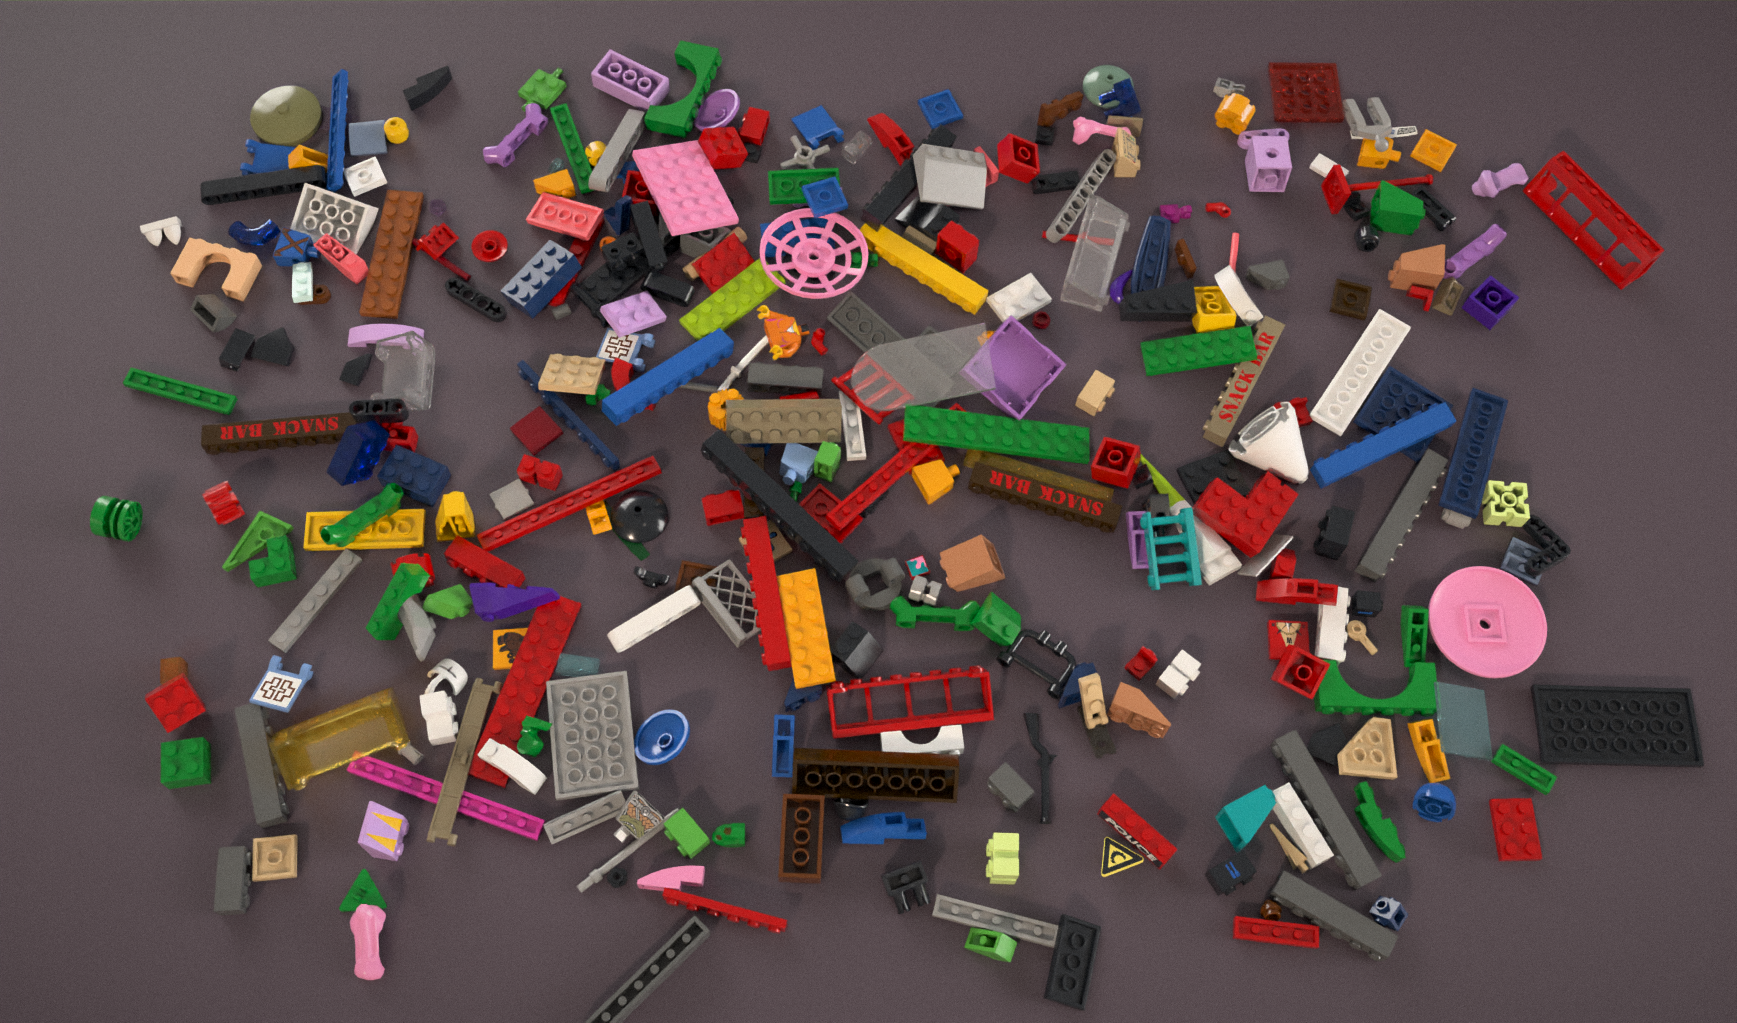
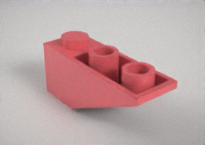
(342, 258)

